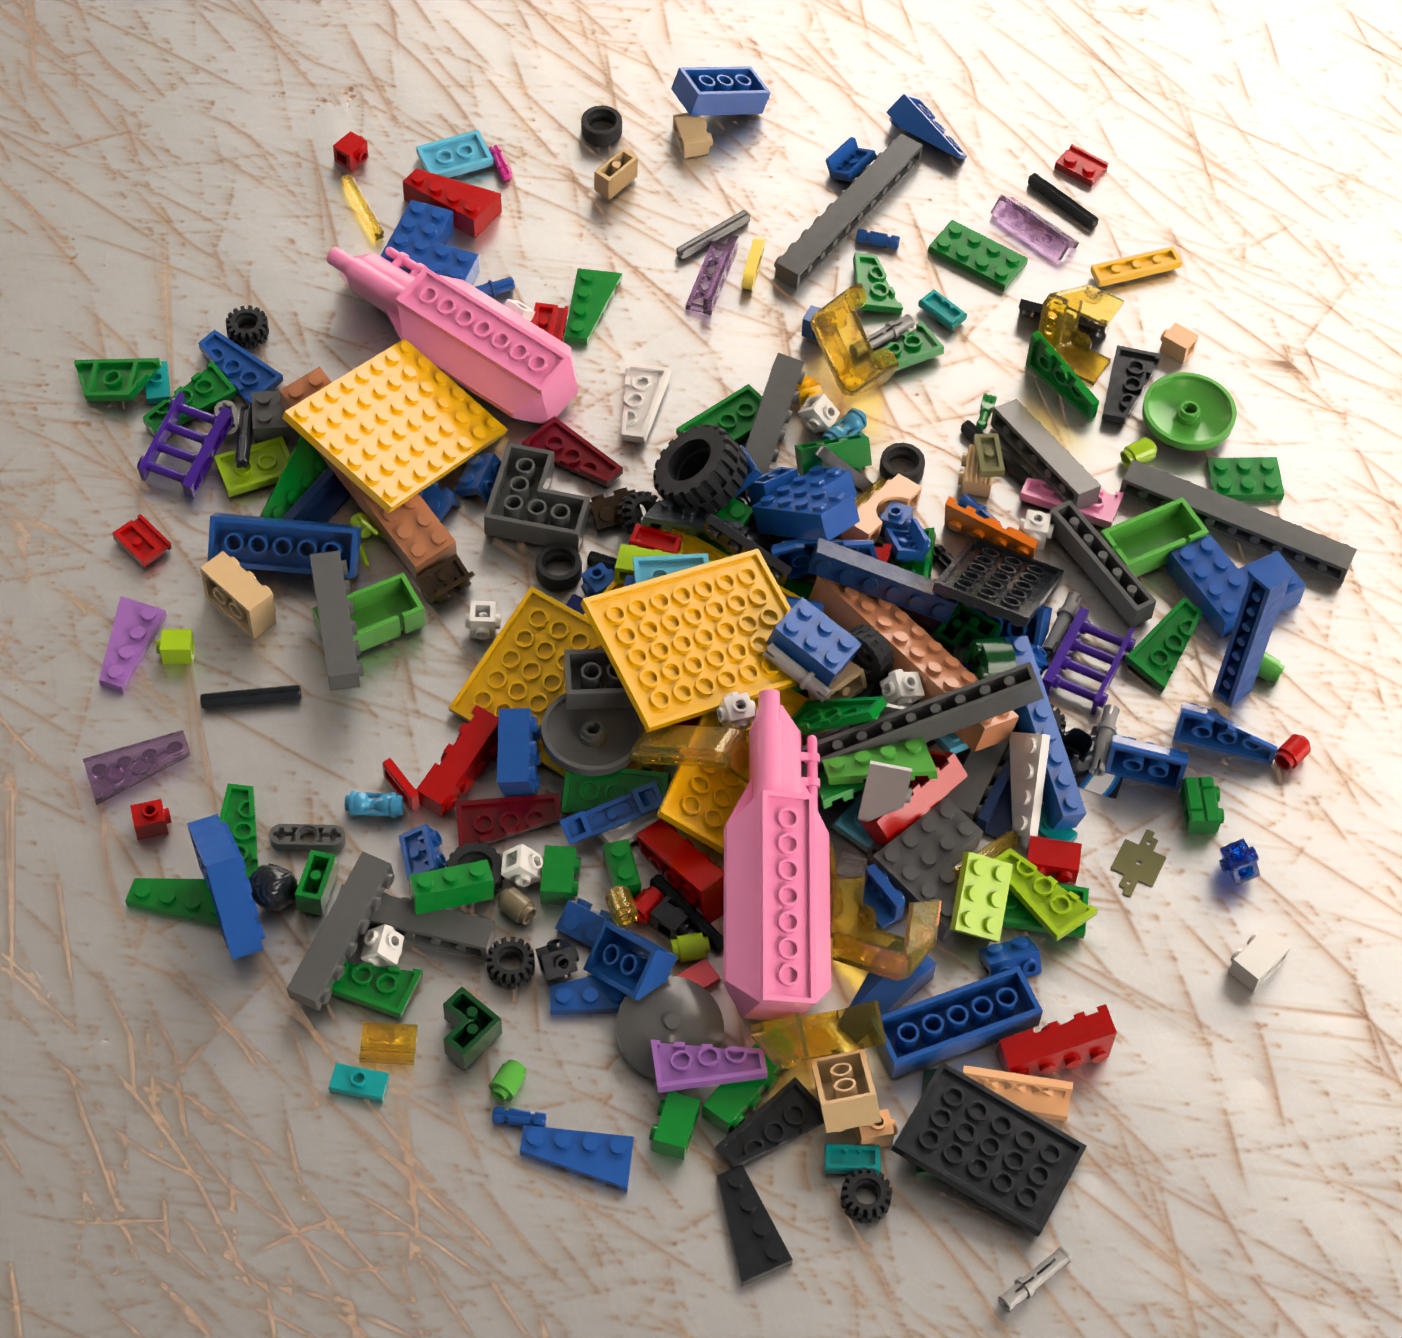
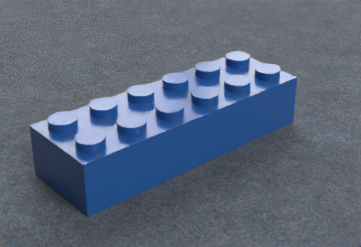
(282, 543)
(958, 1021)

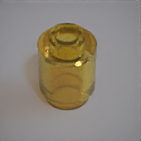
(621, 906)

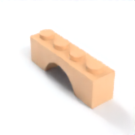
(897, 490)

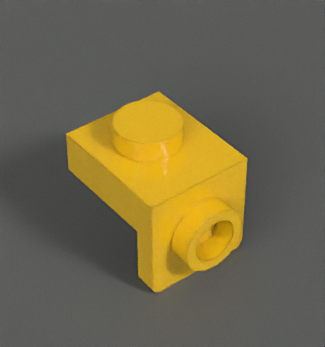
(807, 389)

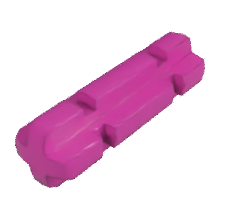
(500, 163)

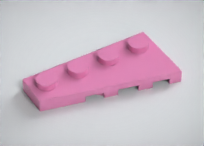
(1100, 513)

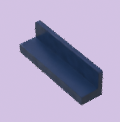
(320, 500)
(996, 813)

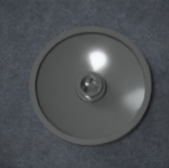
(590, 739)
(670, 1013)

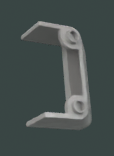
(885, 785)

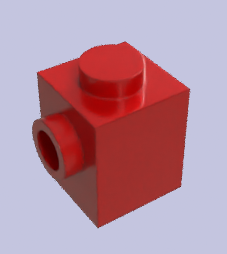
(350, 151)
(150, 819)

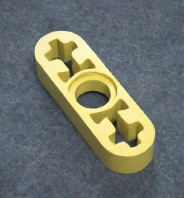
(753, 263)

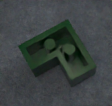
(963, 628)
(473, 1026)

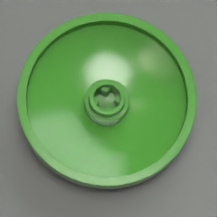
(1189, 411)

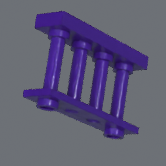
(201, 461)
(1073, 643)

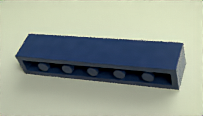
(879, 579)

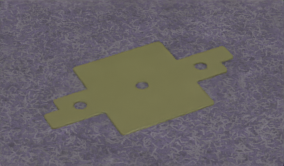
(1145, 872)

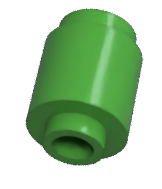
(1270, 668)
(507, 1080)

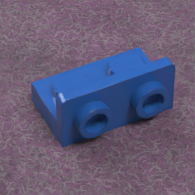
(421, 850)

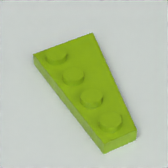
(1046, 900)

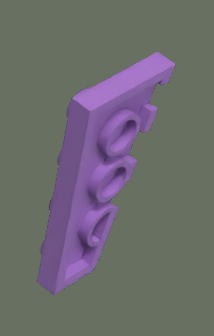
(129, 640)
(690, 1066)

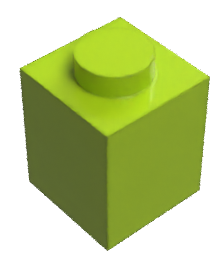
(176, 646)

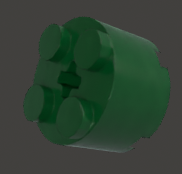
(989, 657)

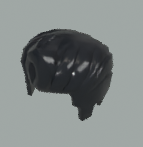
(1080, 748)
(273, 887)

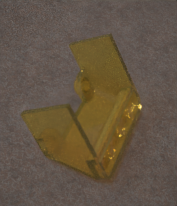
(1060, 323)
(694, 746)
(861, 945)
(819, 1035)

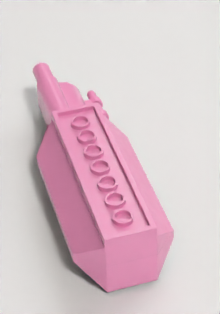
(466, 334)
(777, 875)

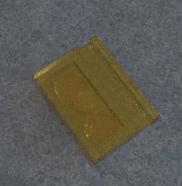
(388, 1043)

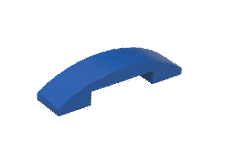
(612, 813)

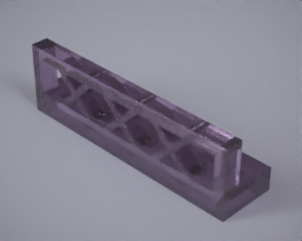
(1033, 226)
(716, 279)

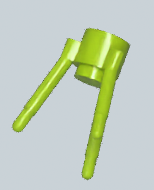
(367, 529)

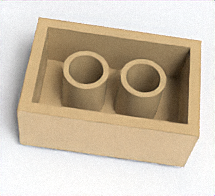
(238, 594)
(845, 1091)

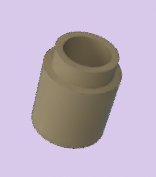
(517, 905)

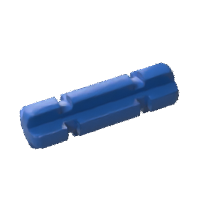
(878, 238)
(518, 1117)

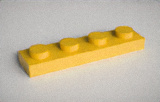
(1136, 266)

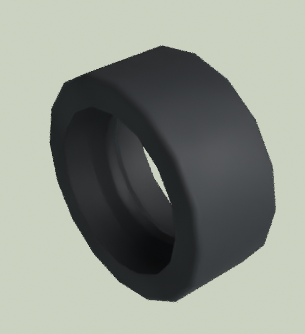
(602, 137)
(903, 451)
(556, 582)

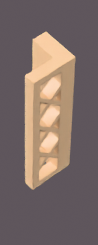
(1042, 1097)

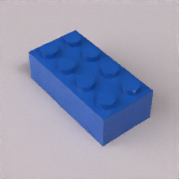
(720, 90)

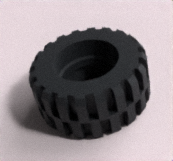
(701, 469)

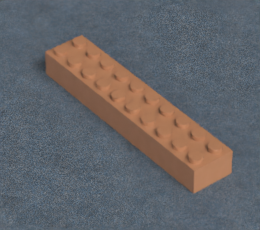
(409, 529)
(912, 652)

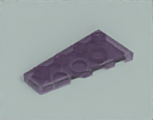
(127, 766)

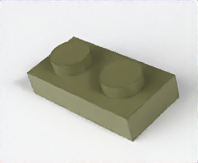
(989, 455)

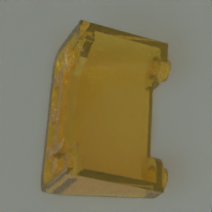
(847, 346)

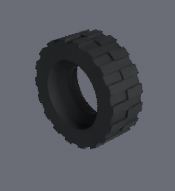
(878, 650)
(476, 852)

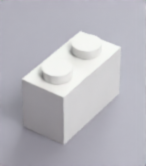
(1259, 958)

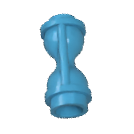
(852, 422)
(386, 804)

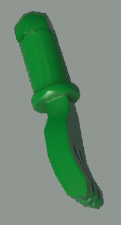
(987, 405)

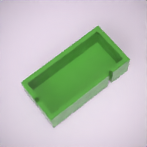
(1151, 536)
(383, 611)

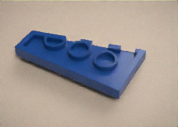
(581, 1152)

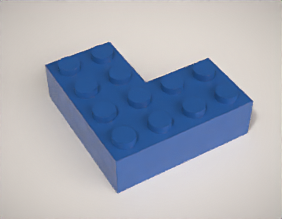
(424, 236)
(810, 506)
(1218, 585)
(228, 885)

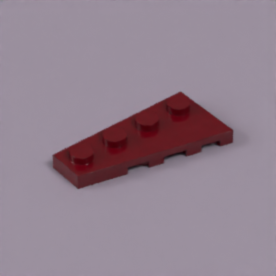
(574, 452)
(504, 817)

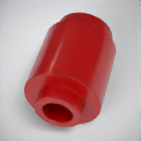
(1292, 751)
(646, 902)

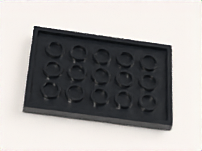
(998, 581)
(989, 1148)

